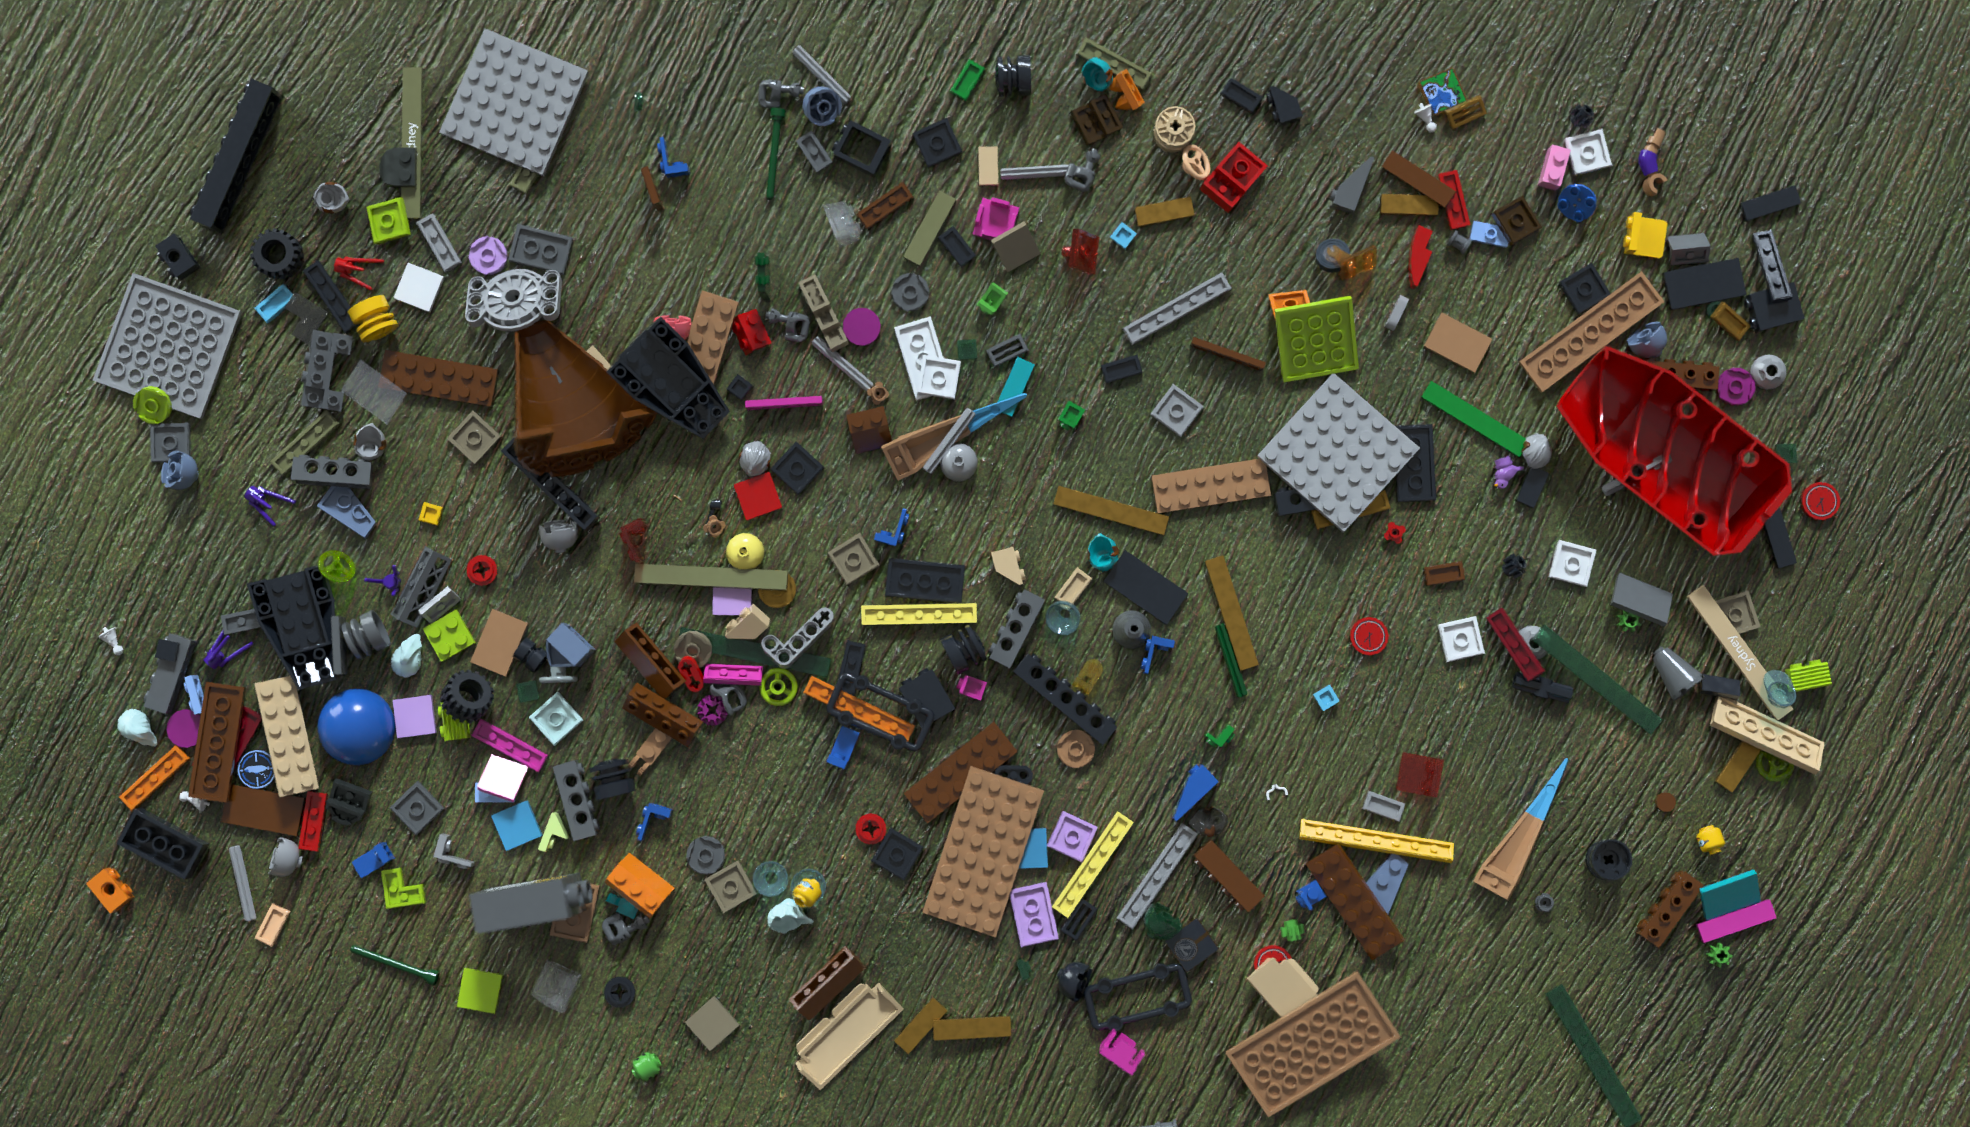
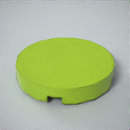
(152, 405)

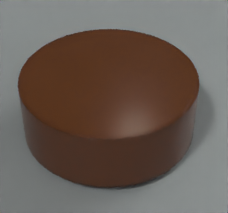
(1665, 802)

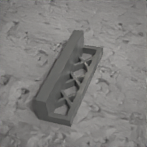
(418, 581)

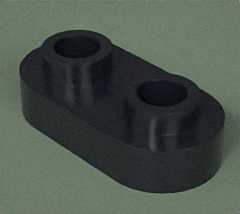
(1014, 771)

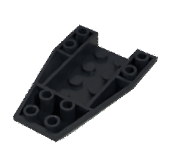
(669, 379)
(297, 622)

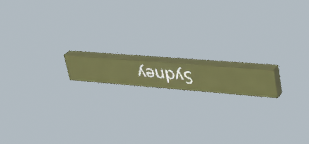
(412, 134)

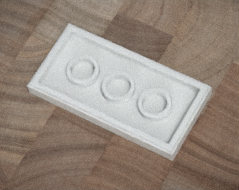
(915, 341)

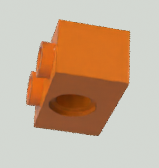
(100, 887)

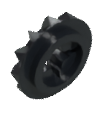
(614, 999)

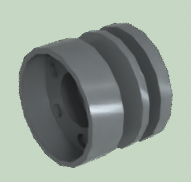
(361, 637)

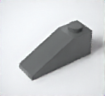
(1349, 192)

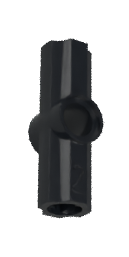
(1543, 688)

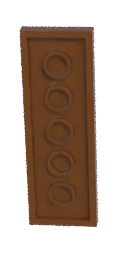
(441, 378)
(217, 742)
(947, 780)
(1355, 901)

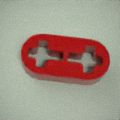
(688, 676)

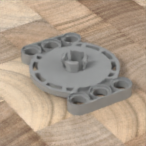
(500, 303)

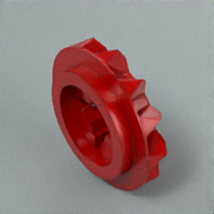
(474, 565)
(865, 836)

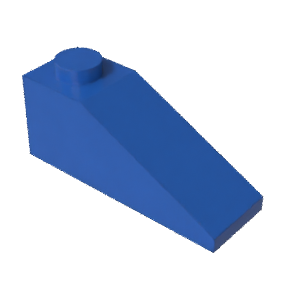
(1195, 787)

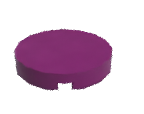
(861, 326)
(1735, 386)
(183, 728)

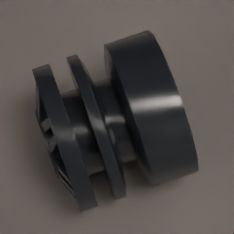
(1013, 75)
(963, 649)
(612, 778)
(1619, 858)

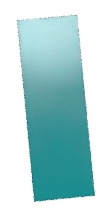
(1016, 382)

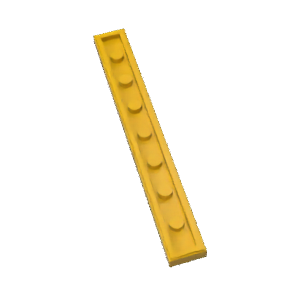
(1376, 841)

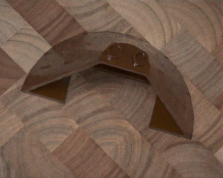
(572, 422)

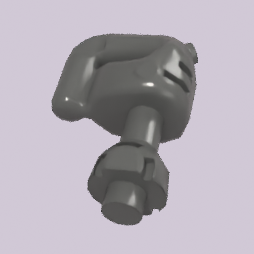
(777, 88)
(1083, 173)
(791, 324)
(624, 931)

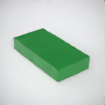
(967, 80)

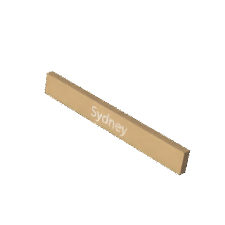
(1734, 646)

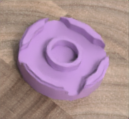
(488, 255)

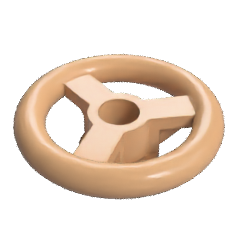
(1193, 165)

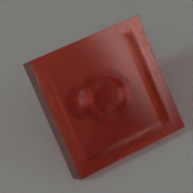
(1082, 251)

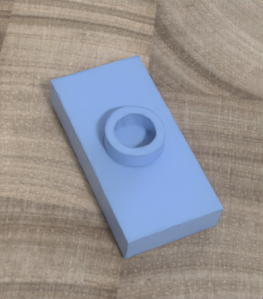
(1487, 234)

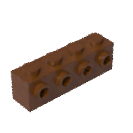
(1699, 377)
(650, 661)
(662, 714)
(1228, 875)
(1669, 908)
(827, 983)

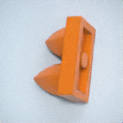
(1131, 98)

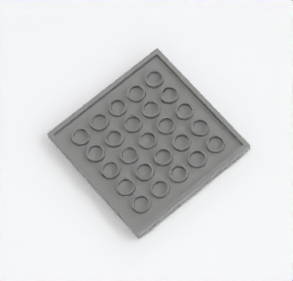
(514, 102)
(167, 343)
(1338, 452)

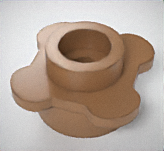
(883, 393)
(720, 525)

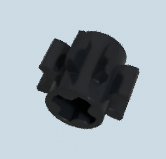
(1582, 116)
(1514, 566)

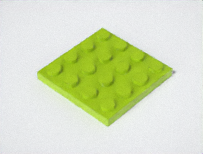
(1316, 339)

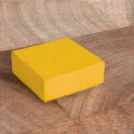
(431, 514)

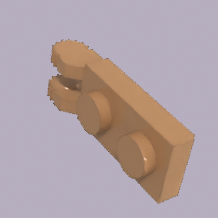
(650, 750)

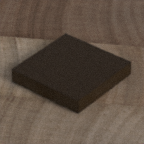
(1516, 220)

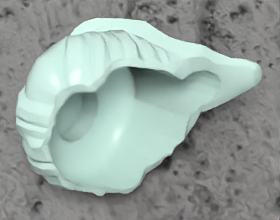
(407, 657)
(136, 726)
(787, 916)

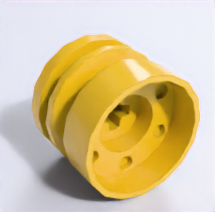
(371, 314)

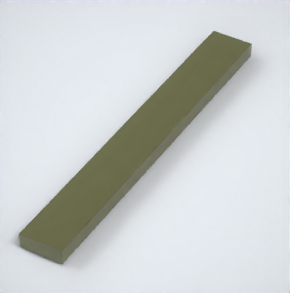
(711, 577)

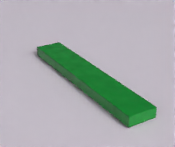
(1474, 418)

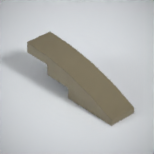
(823, 313)

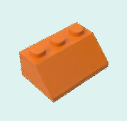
(639, 885)

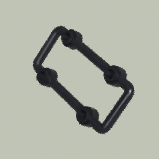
(847, 718)
(1105, 986)

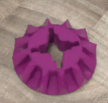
(703, 710)

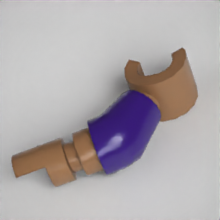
(1648, 163)

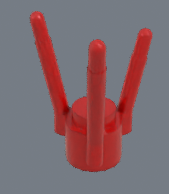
(345, 266)

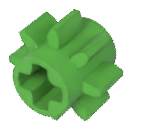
(1622, 621)
(1292, 930)
(1722, 959)

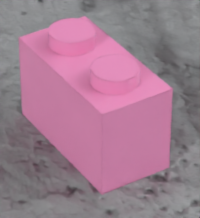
(1554, 167)

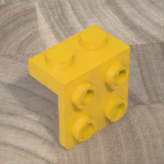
(1644, 236)

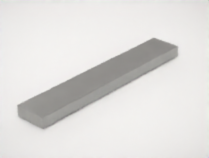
(1177, 308)
(1157, 876)

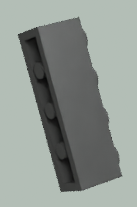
(169, 677)

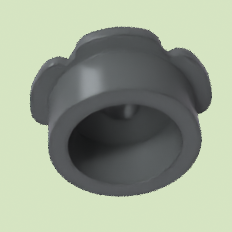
(1539, 902)

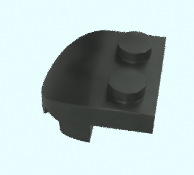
(399, 167)
(347, 802)

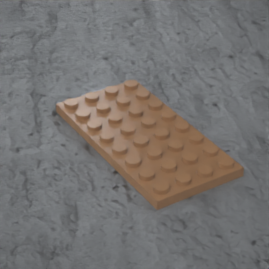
(983, 851)
(1313, 1044)

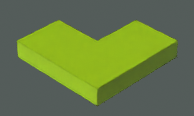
(396, 894)

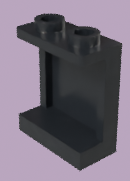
(1769, 315)
(930, 692)

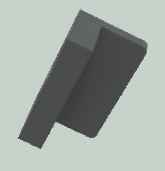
(1688, 249)

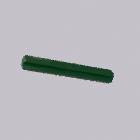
(1231, 660)

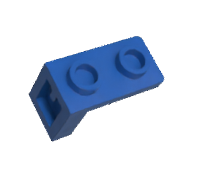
(677, 168)
(885, 537)
(1163, 644)
(843, 747)
(660, 812)
(373, 859)
(1309, 895)

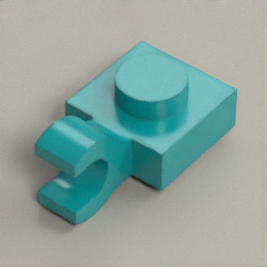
(624, 906)

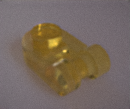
(1093, 670)

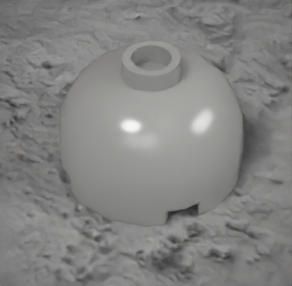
(959, 462)
(558, 535)
(285, 858)

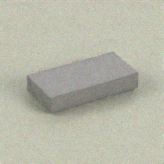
(1383, 806)

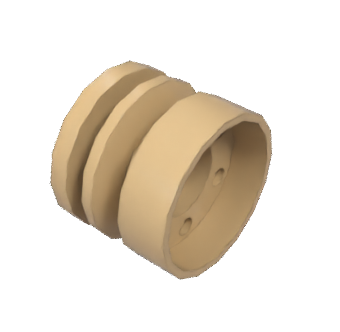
(1164, 134)

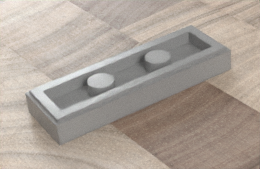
(439, 242)

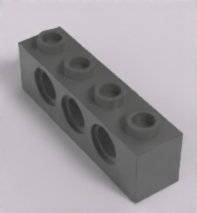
(361, 480)
(1034, 604)
(567, 792)

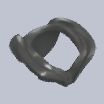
(722, 690)

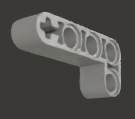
(800, 635)

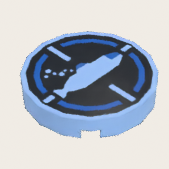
(256, 769)

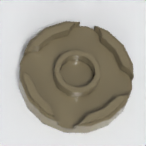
(694, 645)

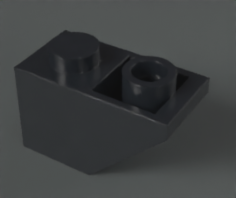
(1285, 106)

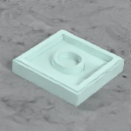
(556, 718)

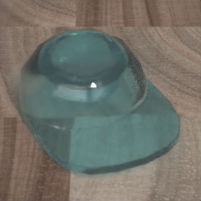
(1779, 689)

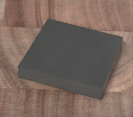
(169, 438)
(417, 808)

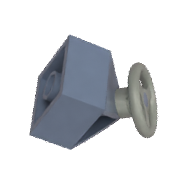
(565, 649)

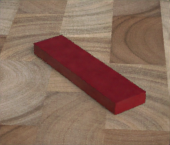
(1515, 644)

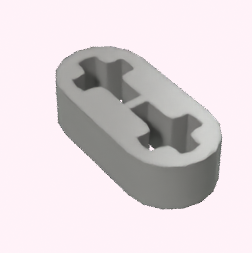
(1396, 313)

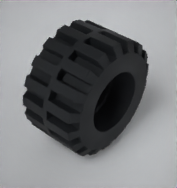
(263, 247)
(472, 684)

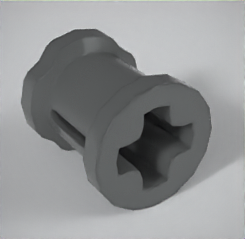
(1462, 247)

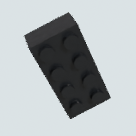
(163, 843)

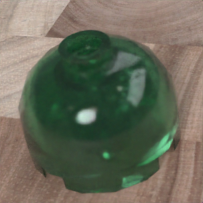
(1160, 923)

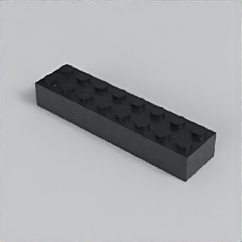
(236, 156)

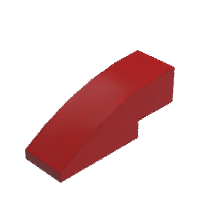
(1418, 255)

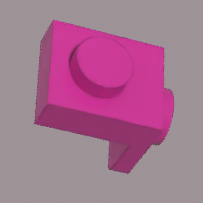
(971, 687)

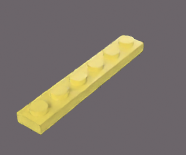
(919, 614)
(1092, 864)

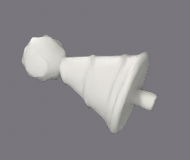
(1425, 114)
(110, 637)
(200, 804)

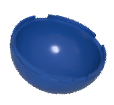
(356, 727)

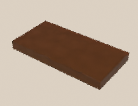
(263, 810)

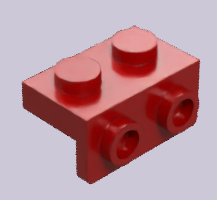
(750, 332)

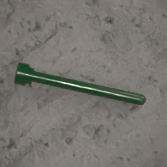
(777, 117)
(430, 976)

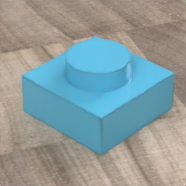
(1123, 235)
(1326, 697)

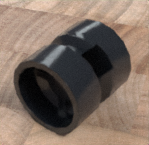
(530, 655)

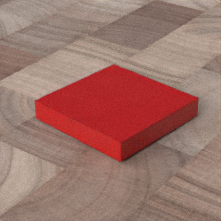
(758, 496)

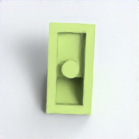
(554, 827)

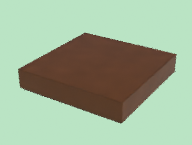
(652, 188)

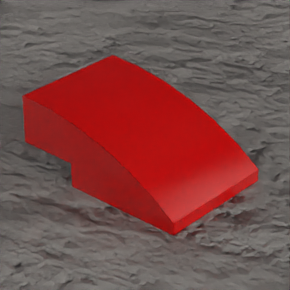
(1233, 177)

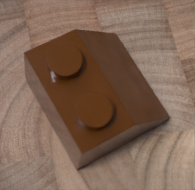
(869, 429)

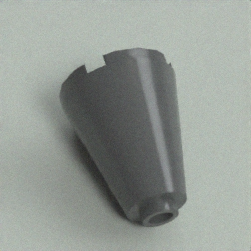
(1123, 633)
(1676, 672)

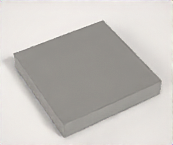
(1176, 410)

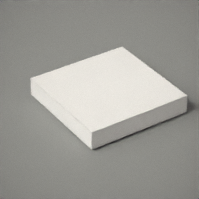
(1588, 152)
(419, 287)
(938, 377)
(1572, 563)
(1461, 639)

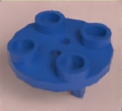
(1570, 196)

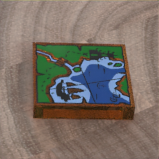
(1442, 91)

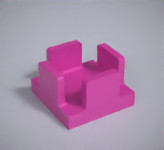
(994, 218)
(1121, 1051)

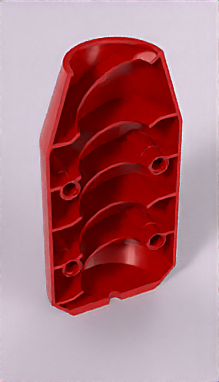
(1633, 413)

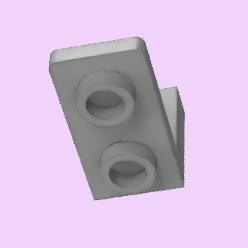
(444, 845)

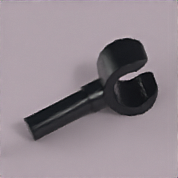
(714, 505)

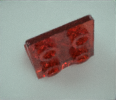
(634, 528)
(1419, 774)

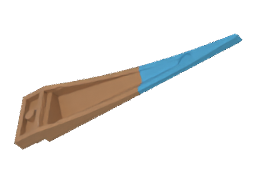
(914, 449)
(1508, 861)

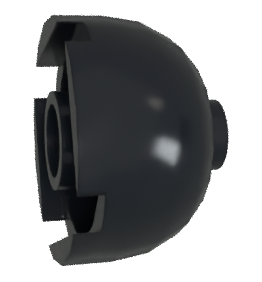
(1074, 979)

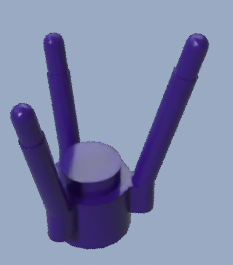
(256, 496)
(390, 581)
(215, 656)

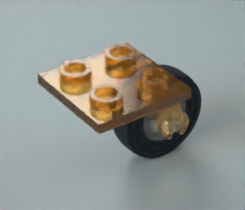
(1335, 256)

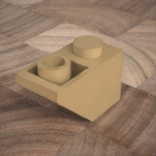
(1006, 564)
(748, 624)

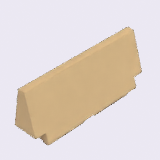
(1283, 985)
(845, 1033)

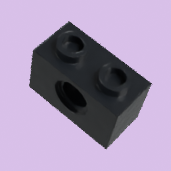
(185, 265)
(1285, 507)

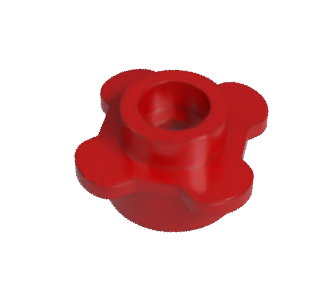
(1399, 532)

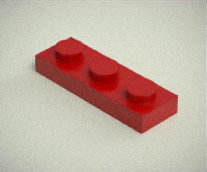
(1456, 208)
(313, 821)

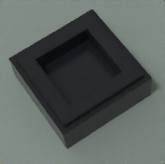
(739, 387)
(167, 650)

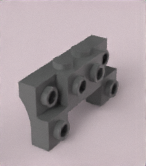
(319, 369)

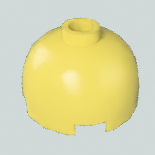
(753, 553)

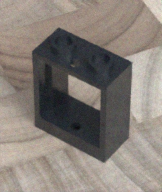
(878, 158)

